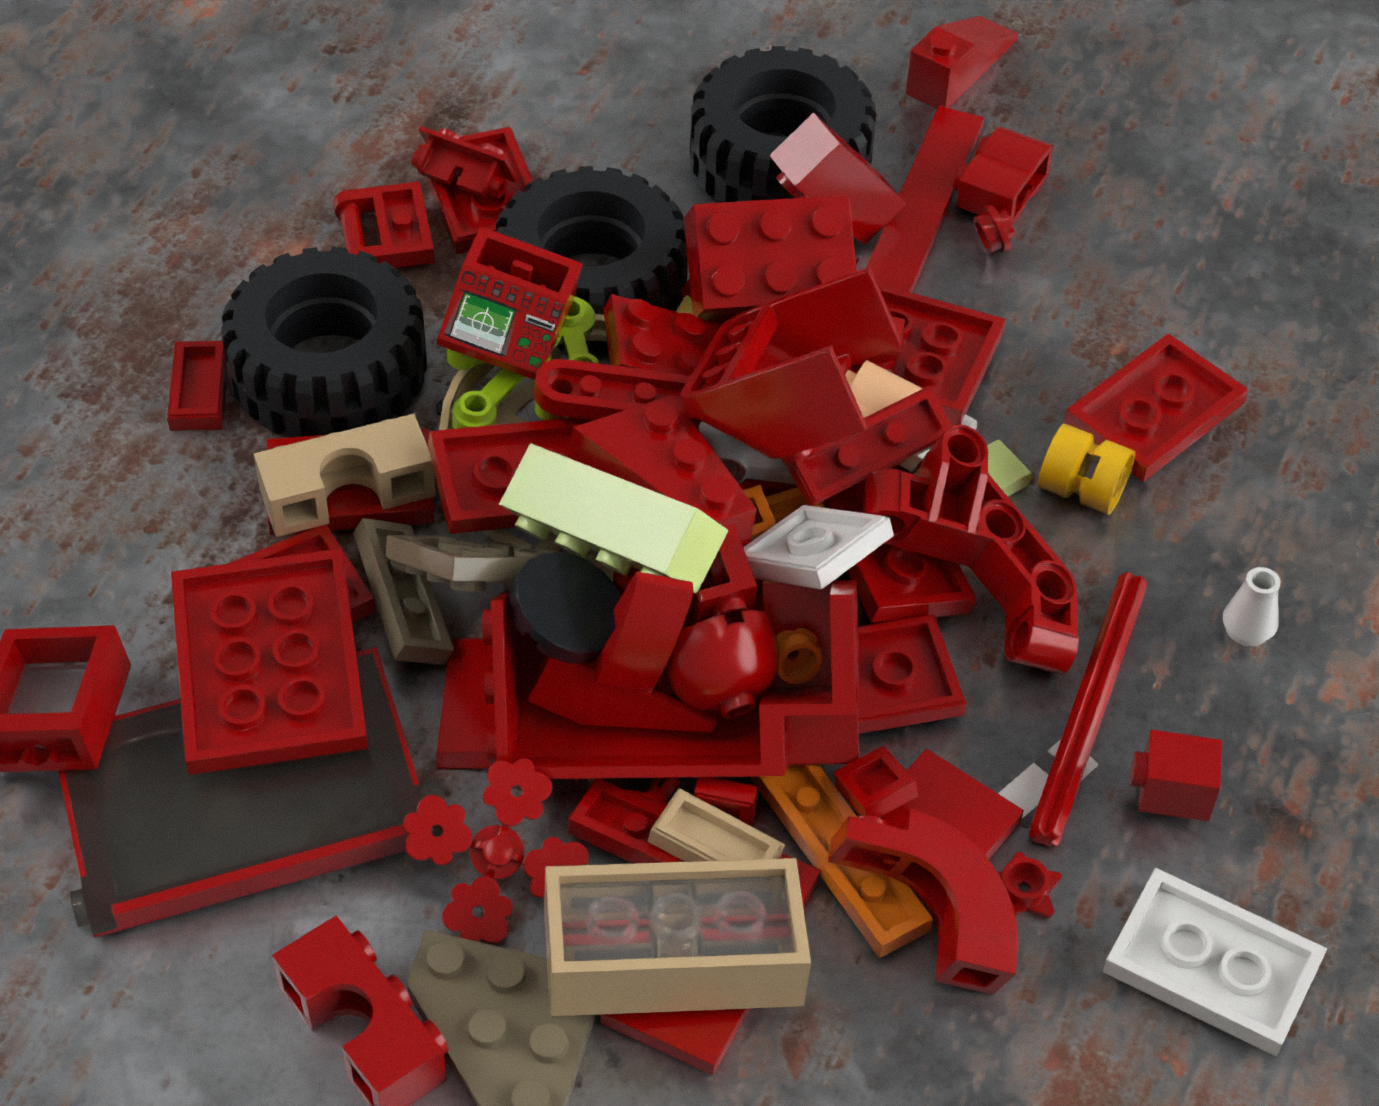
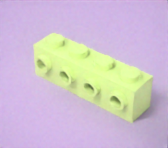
(611, 517)

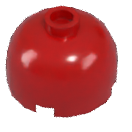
(724, 664)

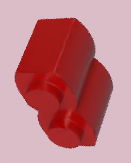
(1003, 173)

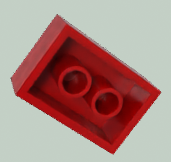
(765, 250)

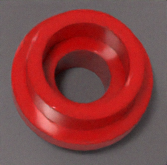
(994, 229)

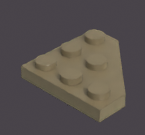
(466, 563)
(498, 1021)

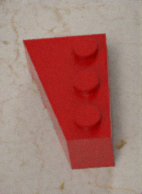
(667, 454)

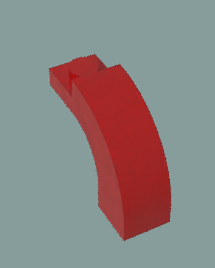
(955, 882)

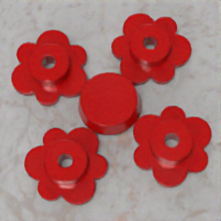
(494, 849)

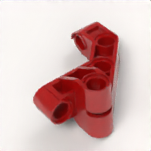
(963, 517)

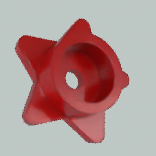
(1038, 879)

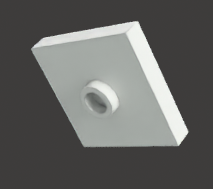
(815, 545)

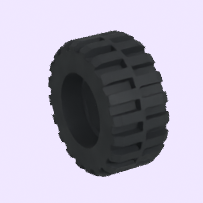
(767, 95)
(609, 217)
(315, 298)

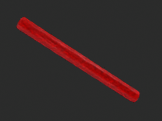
(1087, 711)

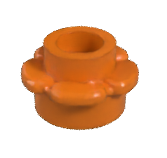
(805, 662)

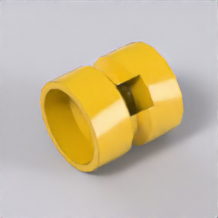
(1068, 463)

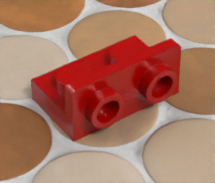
(731, 583)

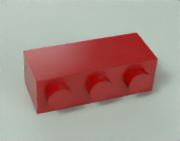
(823, 164)

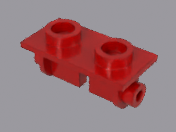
(480, 166)

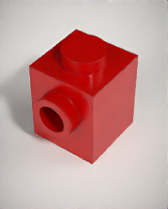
(1178, 775)

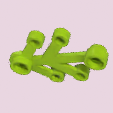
(480, 407)

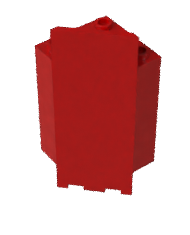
(793, 724)

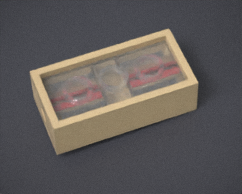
(675, 937)

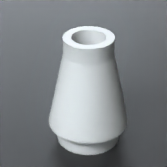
(1253, 610)

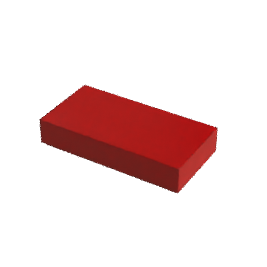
(197, 386)

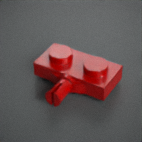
(623, 819)

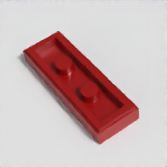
(889, 440)

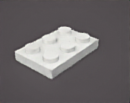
(1215, 961)

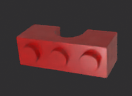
(335, 976)

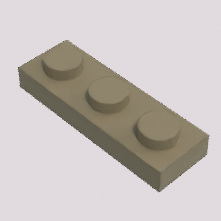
(403, 599)

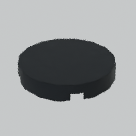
(564, 606)

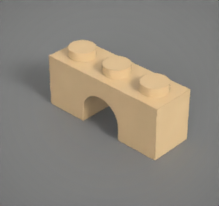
(383, 456)

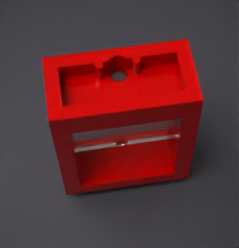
(59, 695)

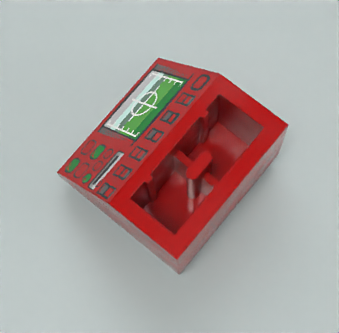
(509, 303)

